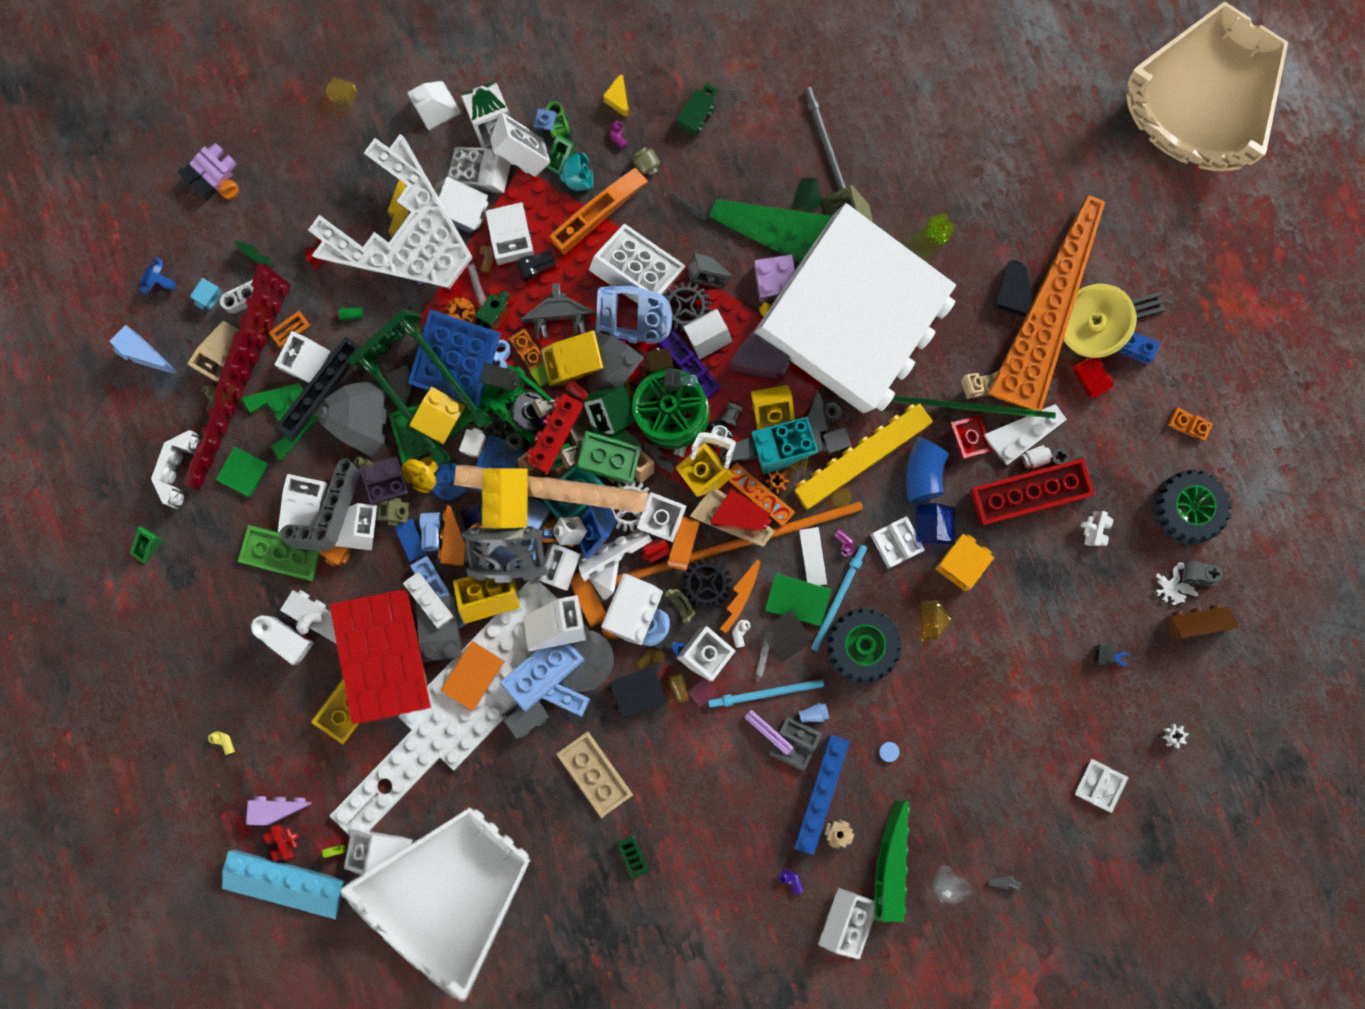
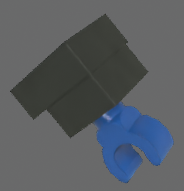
(668, 642)
(1107, 654)

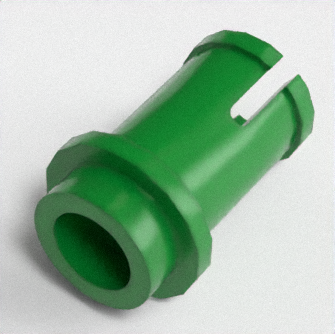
(350, 313)

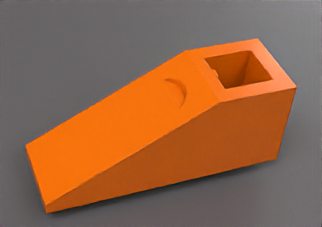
(453, 543)

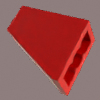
(740, 514)

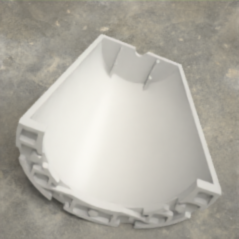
(443, 898)

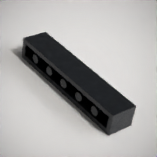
(317, 390)

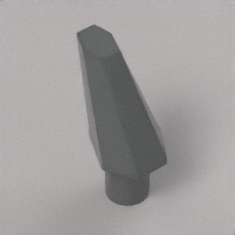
(1005, 882)

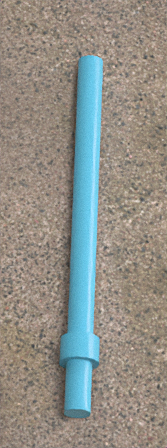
(855, 564)
(729, 700)

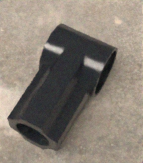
(531, 266)

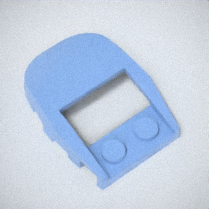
(653, 315)

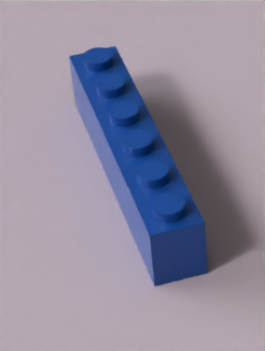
(821, 794)

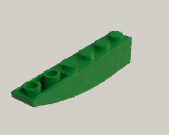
(892, 868)

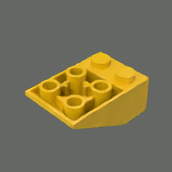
(571, 359)

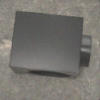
(835, 442)

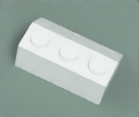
(519, 145)
(632, 609)
(848, 924)

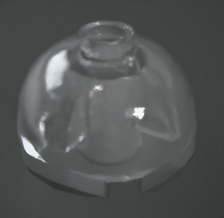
(950, 886)

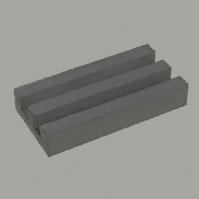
(1159, 302)

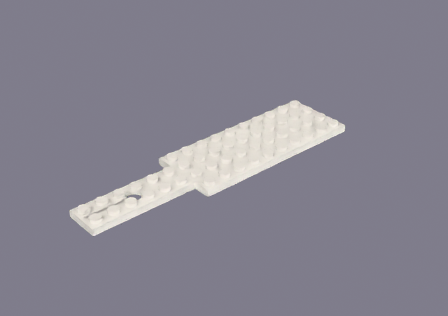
(448, 727)

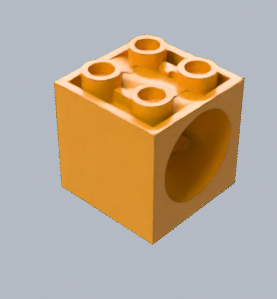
(964, 562)

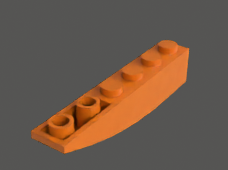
(596, 211)

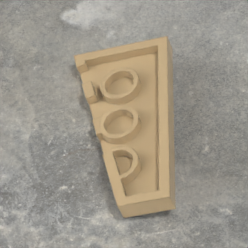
(708, 507)

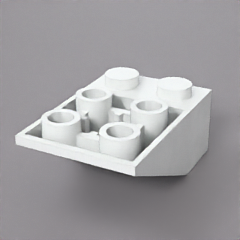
(479, 169)
(509, 233)
(301, 501)
(555, 624)

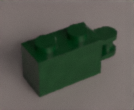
(697, 110)

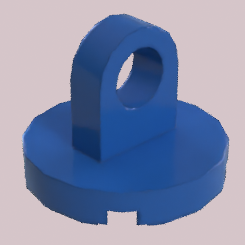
(152, 276)

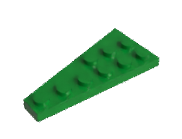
(777, 228)

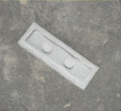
(813, 556)

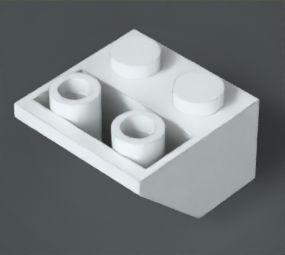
(301, 357)
(358, 527)
(560, 566)

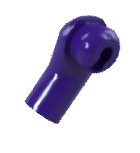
(792, 879)

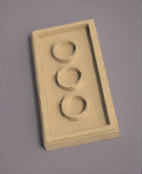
(594, 774)

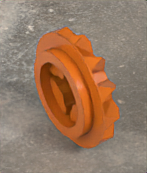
(468, 314)

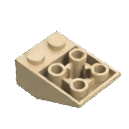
(212, 352)

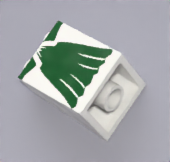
(484, 107)

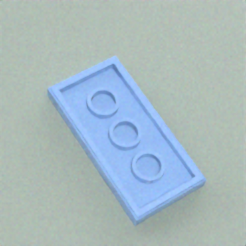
(540, 674)

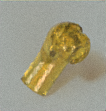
(488, 258)

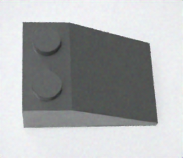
(442, 642)

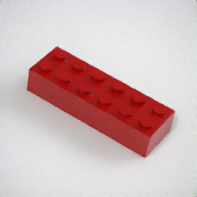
(1031, 492)

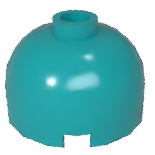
(576, 173)

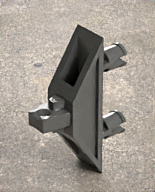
(556, 308)

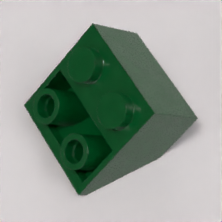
(609, 410)

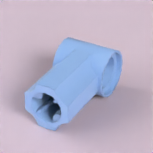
(430, 525)

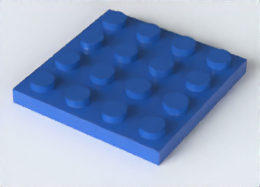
(463, 351)

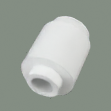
(1036, 457)

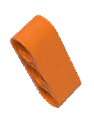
(683, 543)
(588, 600)

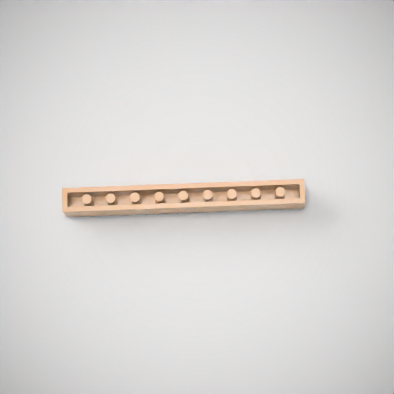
(565, 490)

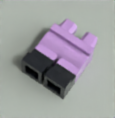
(207, 172)

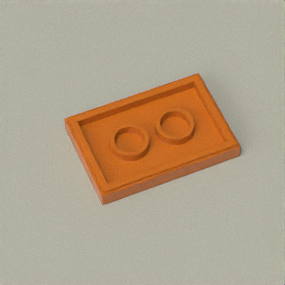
(472, 675)

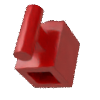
(655, 550)

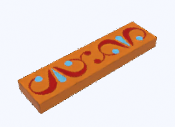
(760, 495)

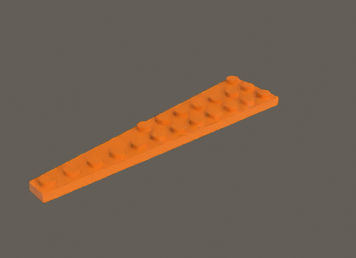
(1035, 350)

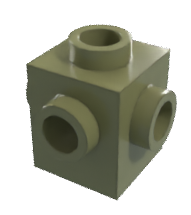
(393, 511)

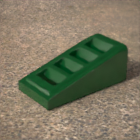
(632, 839)

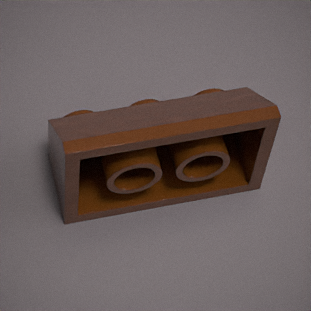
(1200, 622)

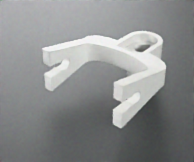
(716, 437)

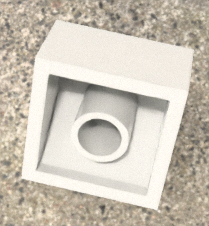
(706, 653)

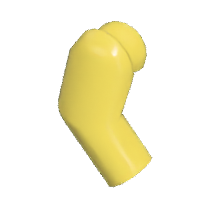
(223, 740)

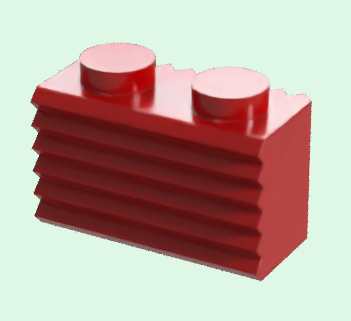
(1093, 377)

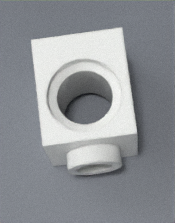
(473, 443)
(569, 530)

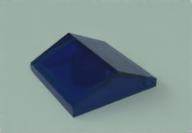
(935, 523)

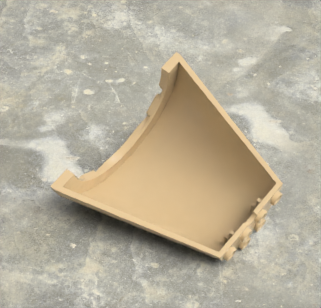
(1211, 91)

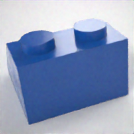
(599, 524)

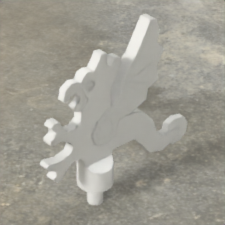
(1171, 587)

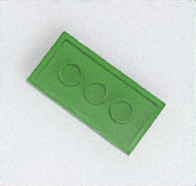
(268, 551)

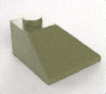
(851, 197)

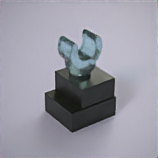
(675, 379)

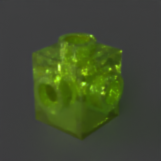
(939, 229)

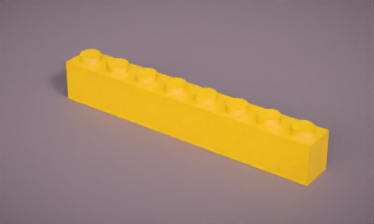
(863, 456)

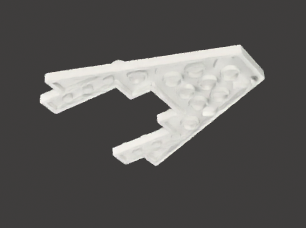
(424, 246)

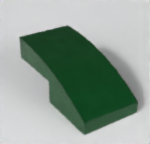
(252, 253)

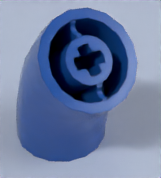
(925, 471)

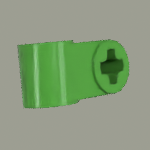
(560, 126)

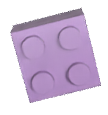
(772, 276)

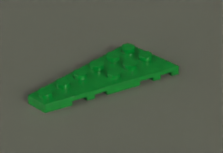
(408, 440)

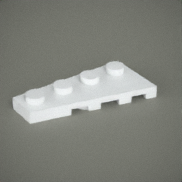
(1019, 436)

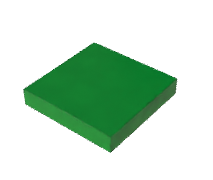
(242, 472)

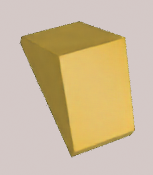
(616, 96)

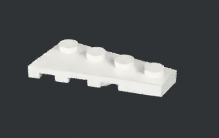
(612, 552)

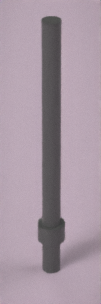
(814, 107)

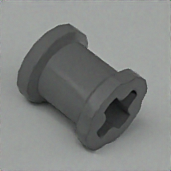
(731, 414)

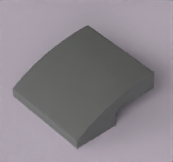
(803, 741)

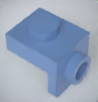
(543, 120)

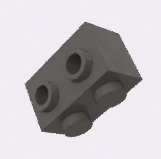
(522, 722)

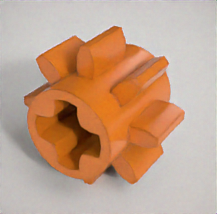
(780, 477)

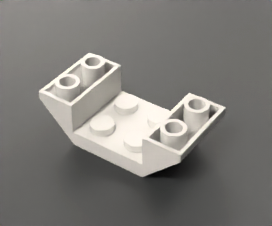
(166, 466)

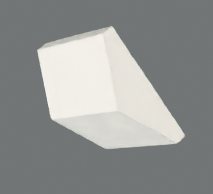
(708, 334)

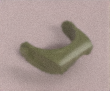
(674, 596)

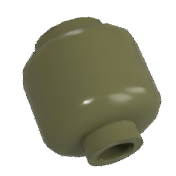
(646, 161)

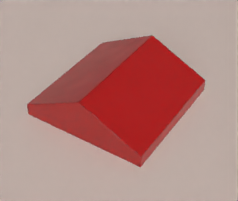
(969, 437)

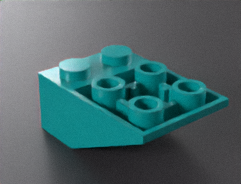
(784, 444)

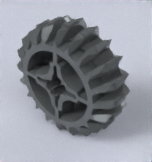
(696, 295)

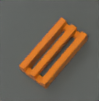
(284, 324)

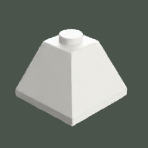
(433, 104)
(661, 517)

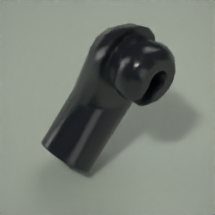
(712, 424)

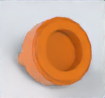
(228, 189)

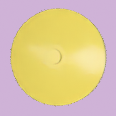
(1100, 321)

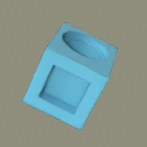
(206, 294)

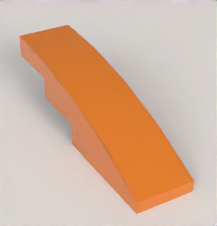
(743, 590)

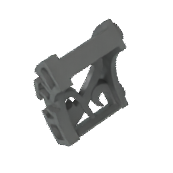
(482, 570)

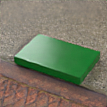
(608, 457)
(803, 597)

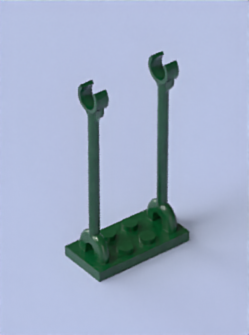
(381, 344)

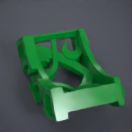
(498, 404)

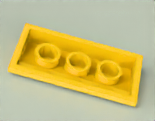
(335, 715)

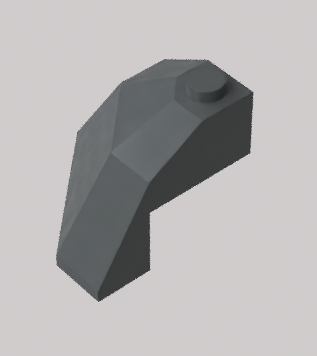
(617, 361)
(356, 415)

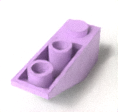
(267, 812)

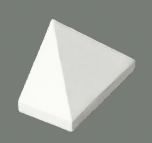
(605, 580)

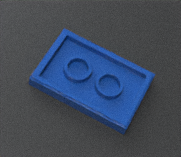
(497, 455)

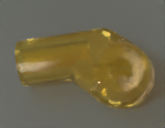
(651, 655)

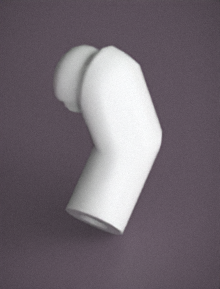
(303, 624)
(738, 632)

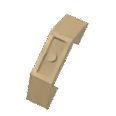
(977, 385)

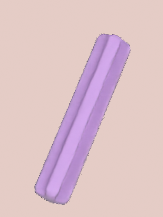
(769, 732)

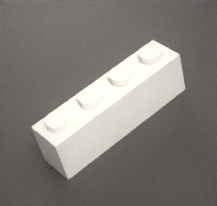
(299, 604)

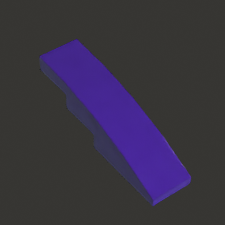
(687, 362)

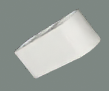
(238, 296)

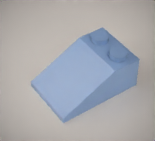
(133, 347)

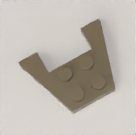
(582, 424)

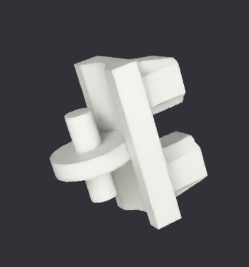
(1094, 528)

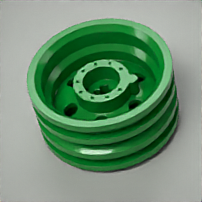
(659, 432)

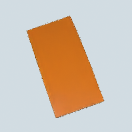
(527, 349)
(1189, 424)

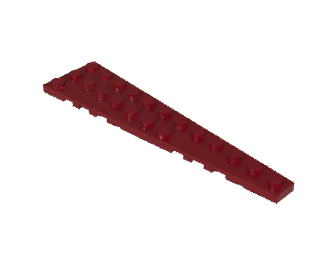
(240, 361)

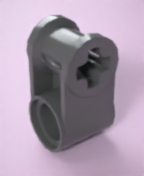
(743, 451)
(1199, 573)

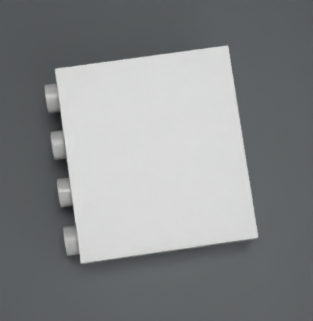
(857, 310)

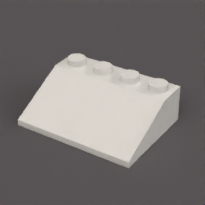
(635, 262)

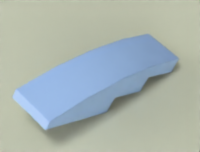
(432, 577)

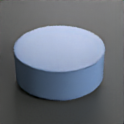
(889, 751)

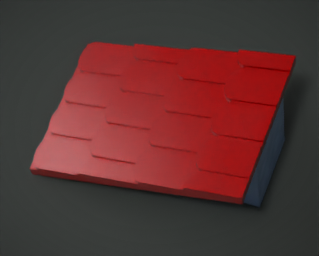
(379, 656)

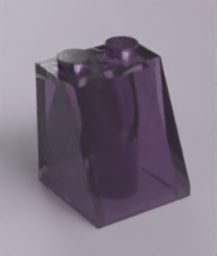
(759, 359)

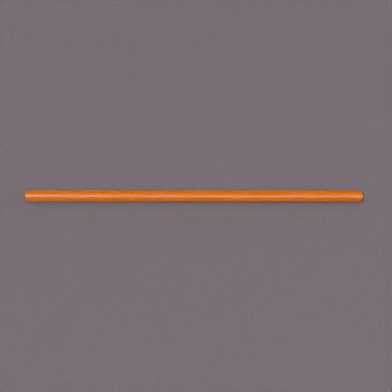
(738, 543)

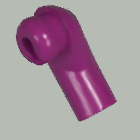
(616, 133)
(846, 543)

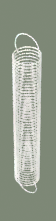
(475, 282)
(761, 664)

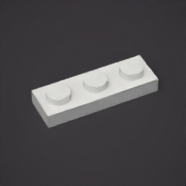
(428, 600)

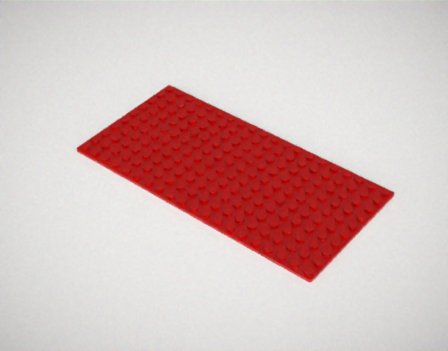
(545, 212)

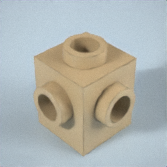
(833, 828)

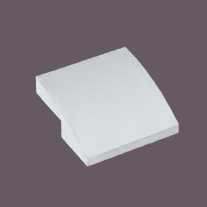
(897, 542)
(1101, 786)

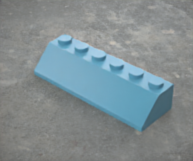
(283, 883)

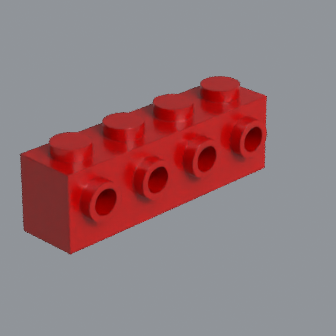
(555, 433)

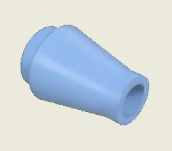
(816, 713)

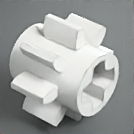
(1181, 735)

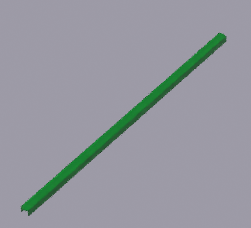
(977, 407)

